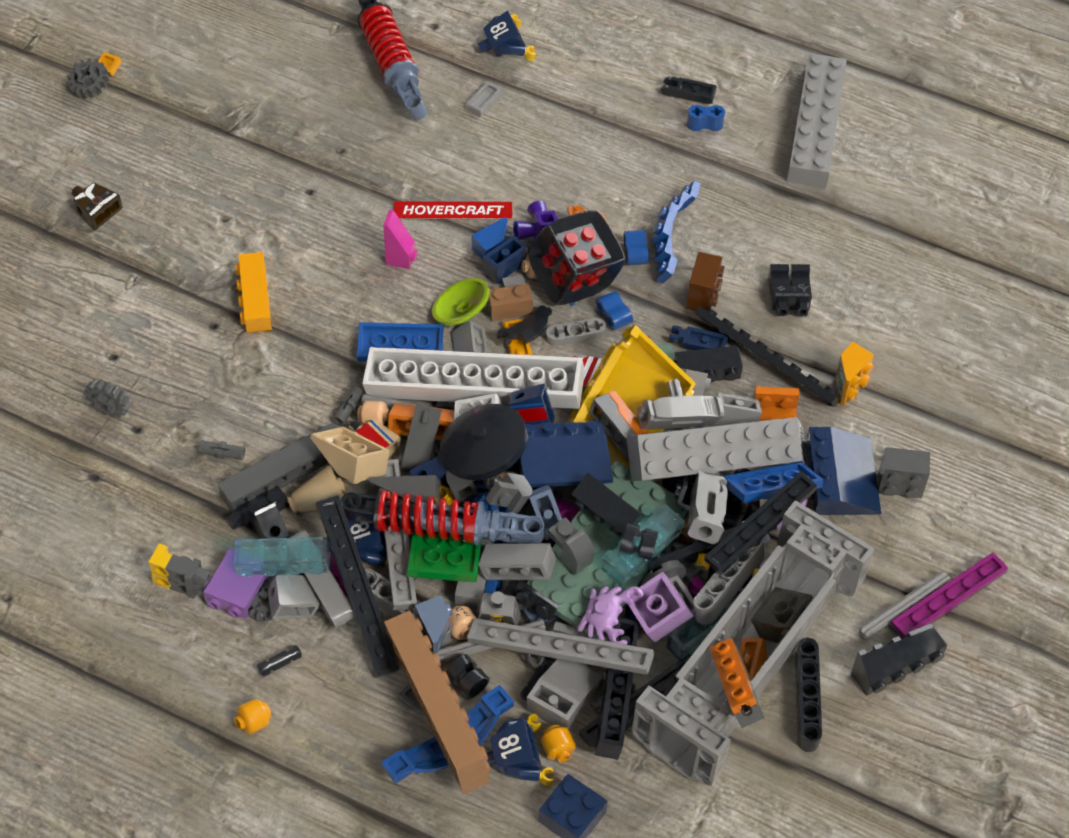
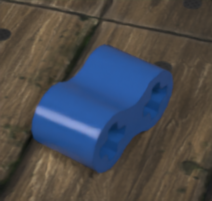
(705, 118)
(636, 247)
(614, 310)

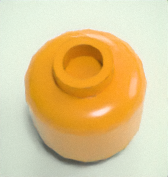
(252, 716)
(558, 743)

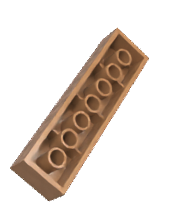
(438, 702)

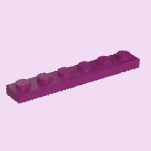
(950, 595)

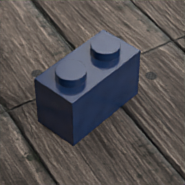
(504, 259)

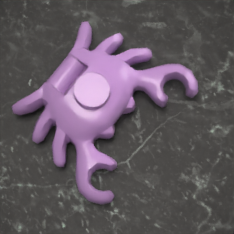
(604, 611)

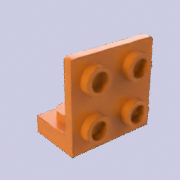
(777, 402)

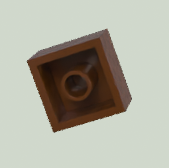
(705, 281)

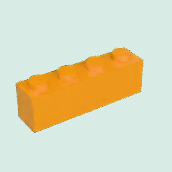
(254, 292)

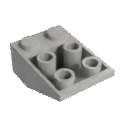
(563, 692)

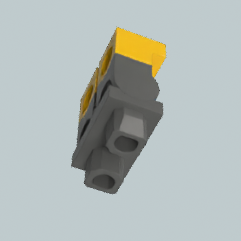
(178, 573)

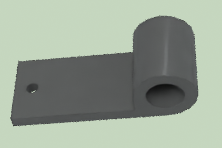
(420, 437)

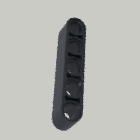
(805, 703)

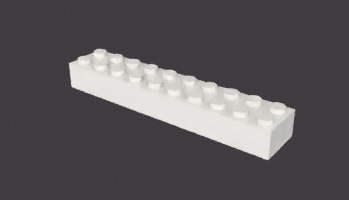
(466, 375)

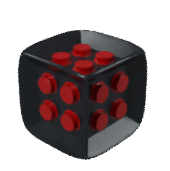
(576, 257)

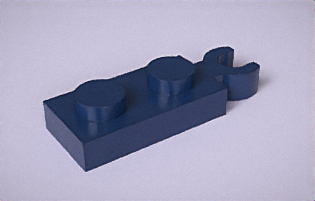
(697, 338)

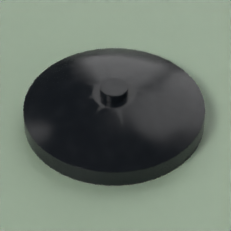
(484, 442)

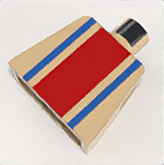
(379, 434)

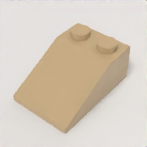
(352, 454)

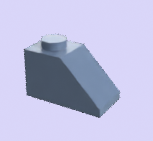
(545, 507)
(435, 620)

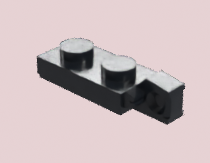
(273, 495)

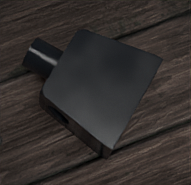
(264, 519)

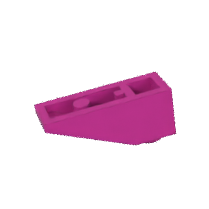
(398, 242)

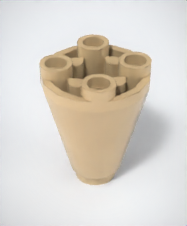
(319, 487)

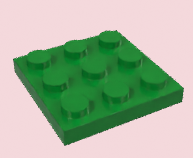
(443, 558)

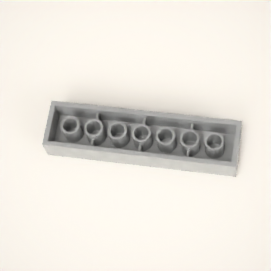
(817, 121)
(714, 448)

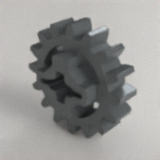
(87, 77)
(107, 398)

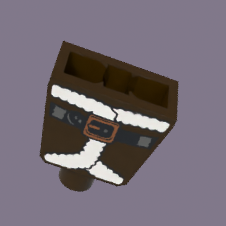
(96, 204)

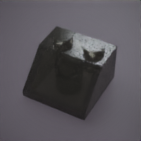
(779, 613)

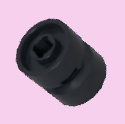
(646, 545)
(467, 676)

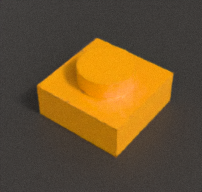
(111, 62)

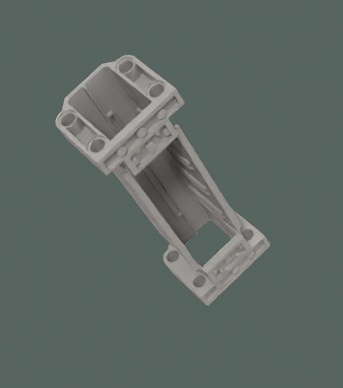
(695, 718)

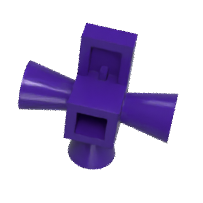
(540, 217)

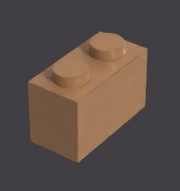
(510, 302)

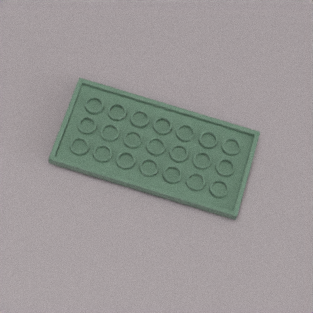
(573, 590)

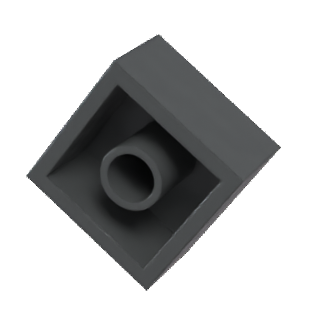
(903, 472)

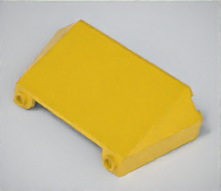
(636, 373)

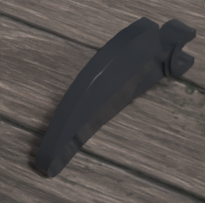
(528, 329)

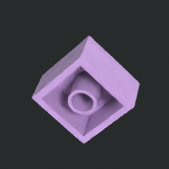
(660, 607)

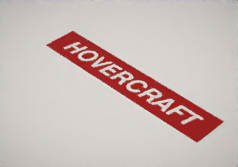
(453, 209)

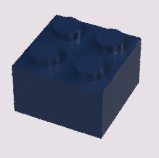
(572, 809)

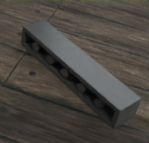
(275, 470)

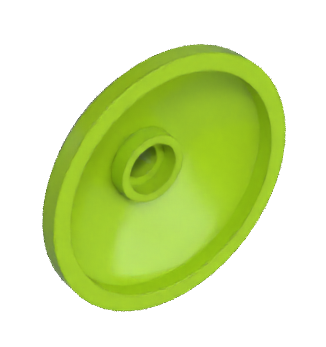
(461, 302)

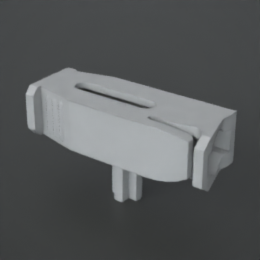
(679, 410)
(707, 508)

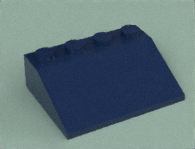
(565, 454)
(847, 472)

